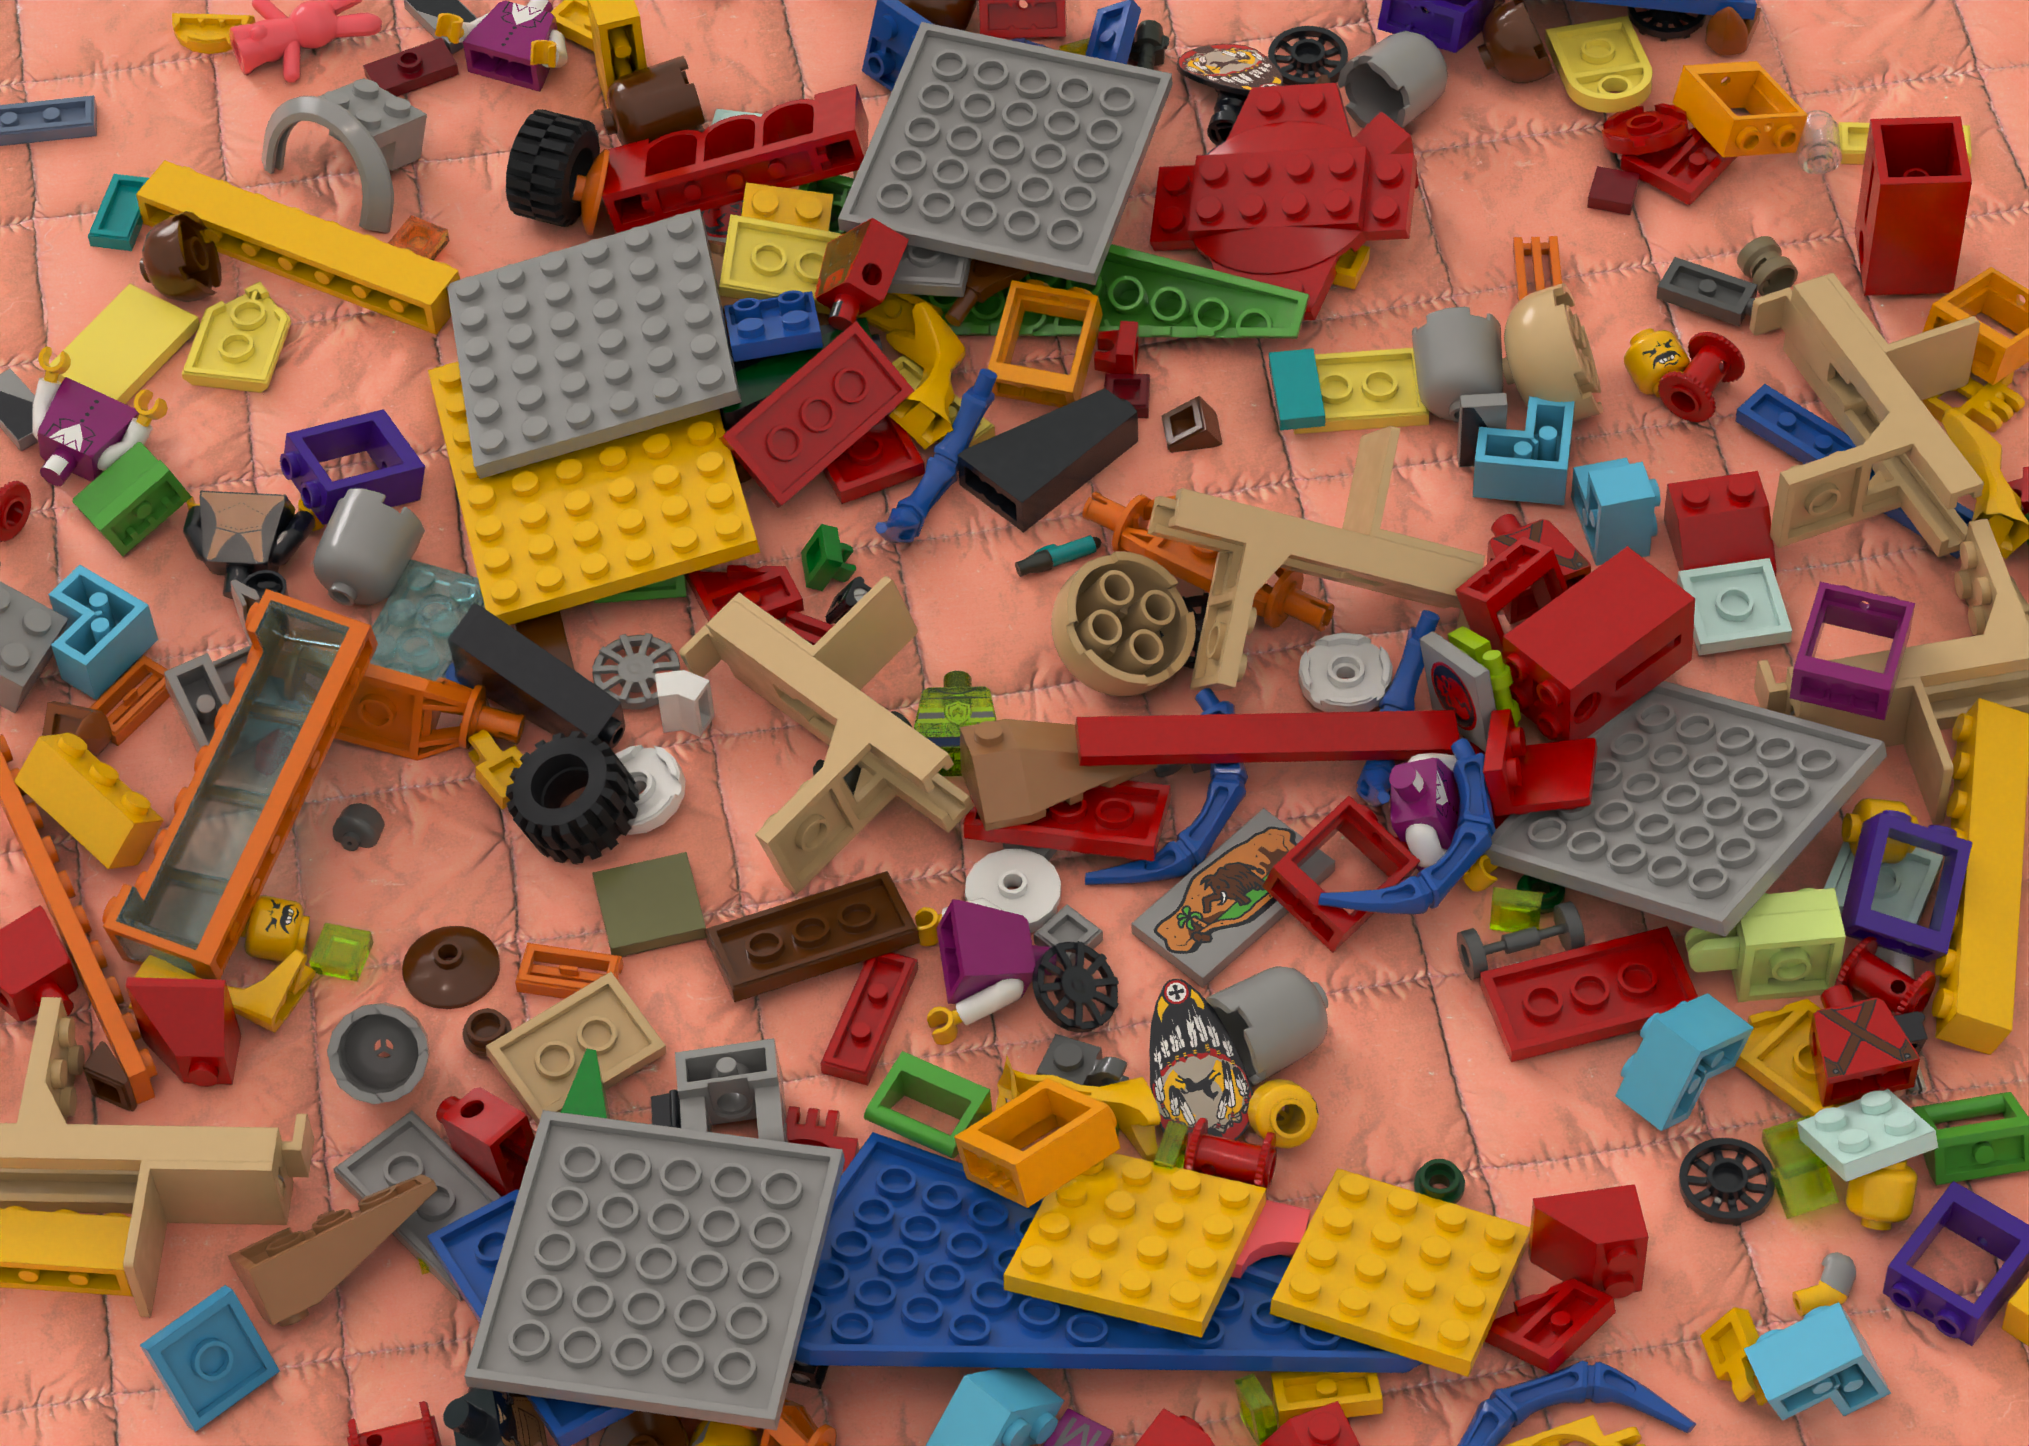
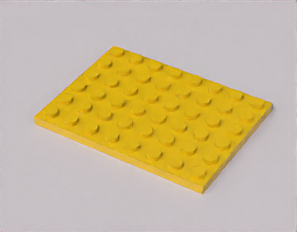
(597, 514)

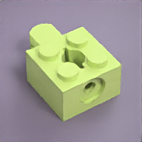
(1780, 947)

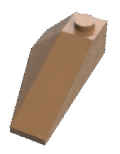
(1026, 767)
(301, 1268)

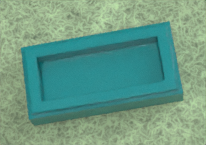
(119, 215)
(1296, 389)

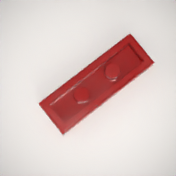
(869, 1017)

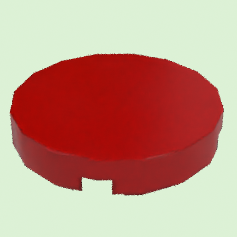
(1645, 132)

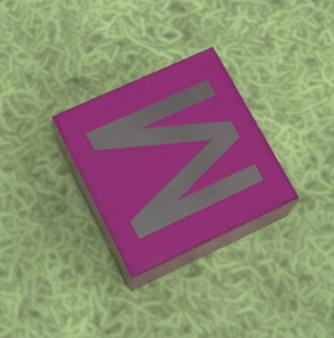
(1079, 1431)

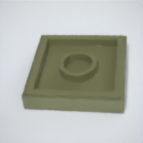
(649, 905)

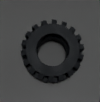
(546, 164)
(555, 773)

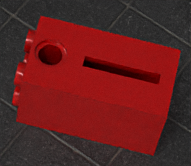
(1912, 205)
(1599, 647)

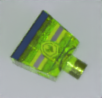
(949, 708)

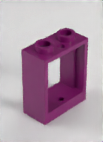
(1843, 685)

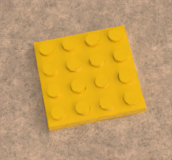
(1138, 1243)
(1401, 1271)

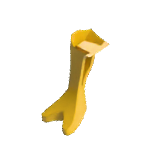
(939, 353)
(1998, 499)
(264, 1002)
(1129, 1100)

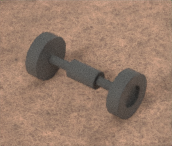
(1567, 927)

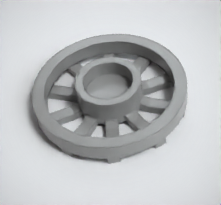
(636, 670)

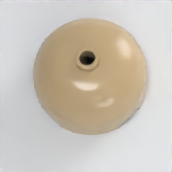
(1551, 352)
(1112, 620)

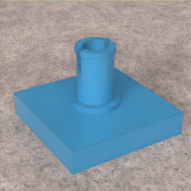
(210, 1358)

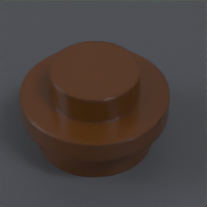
(483, 1028)

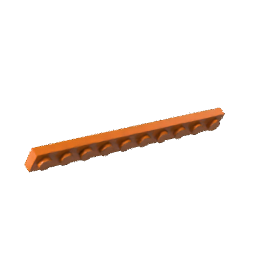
(72, 926)

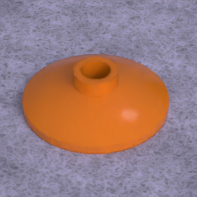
(589, 190)

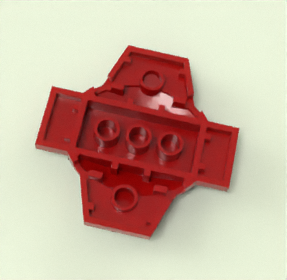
(1285, 193)

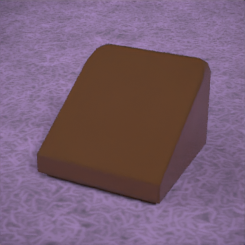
(1191, 427)
(108, 1079)

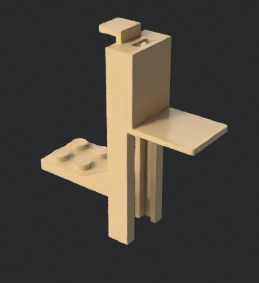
(1877, 402)
(1259, 541)
(1938, 677)
(823, 694)
(138, 1169)

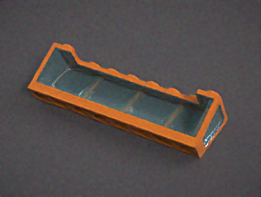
(244, 788)

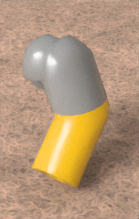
(1833, 1286)

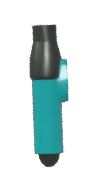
(1054, 555)

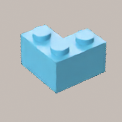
(1529, 462)
(1615, 507)
(103, 631)
(1679, 1057)
(1815, 1362)
(998, 1410)

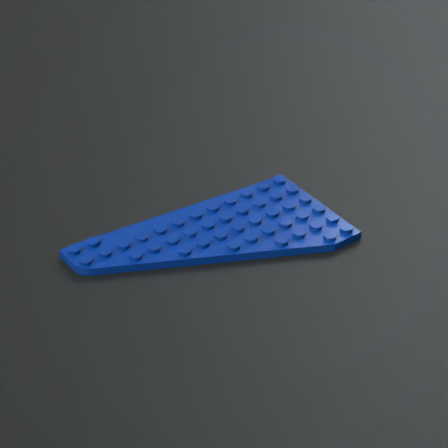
(920, 1283)

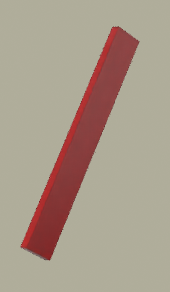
(1264, 737)

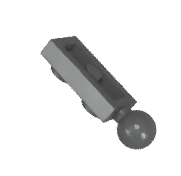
(1707, 291)

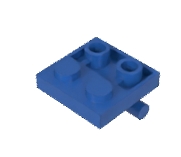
(890, 40)
(773, 325)

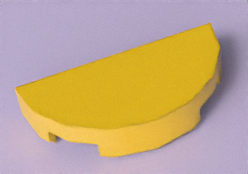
(207, 31)

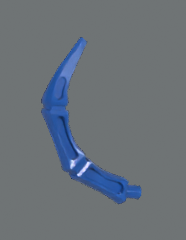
(941, 469)
(1374, 779)
(1195, 841)
(1468, 844)
(1573, 1384)

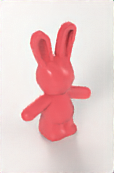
(308, 26)

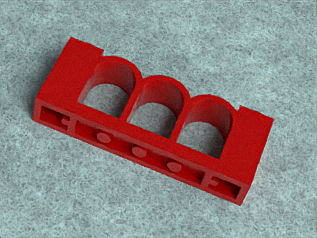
(710, 168)

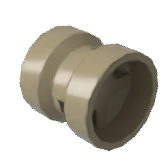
(1763, 262)

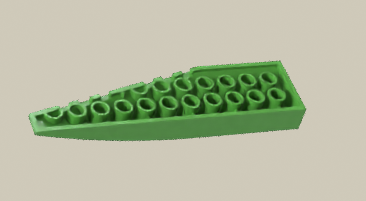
(1135, 286)

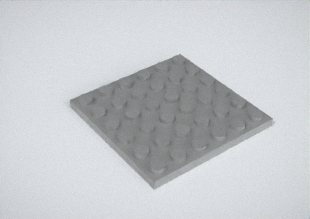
(1008, 152)
(591, 344)
(1692, 807)
(657, 1270)

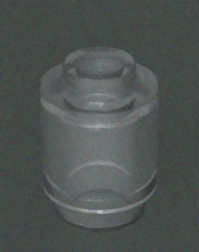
(1819, 144)

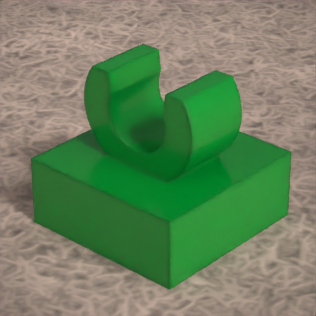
(826, 558)

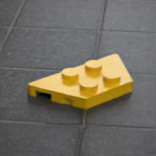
(1781, 1056)

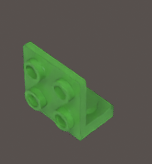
(131, 498)

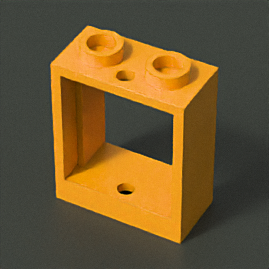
(1774, 120)
(2000, 300)
(1037, 384)
(994, 1144)

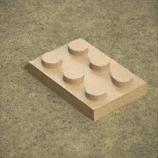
(546, 1051)

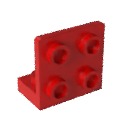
(1536, 775)

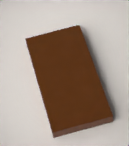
(811, 936)

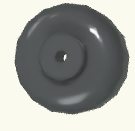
(358, 827)

